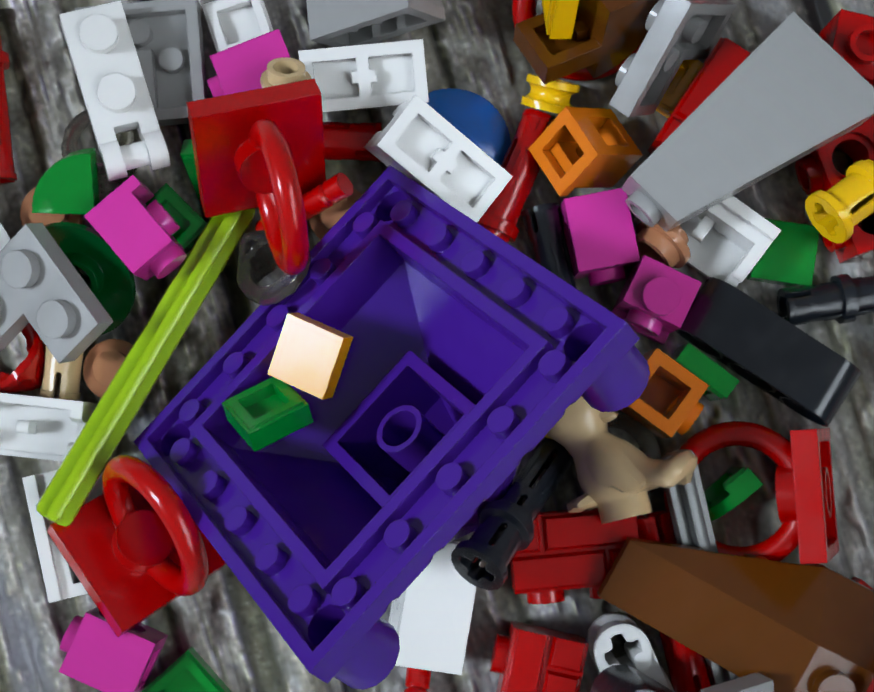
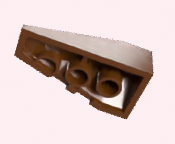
(751, 613)

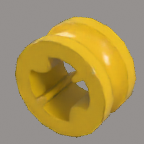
(549, 97)

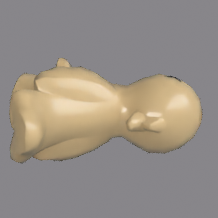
(612, 470)

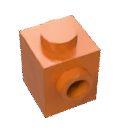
(670, 397)

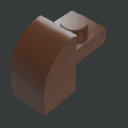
(601, 38)

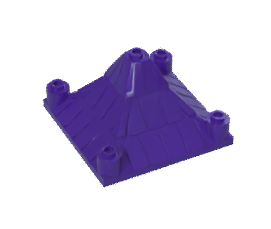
(445, 388)

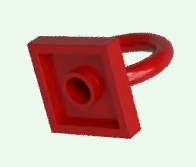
(263, 154)
(801, 485)
(135, 545)

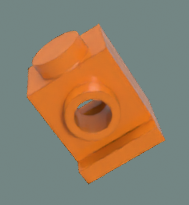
(584, 150)

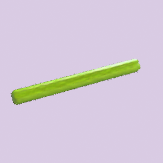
(142, 367)

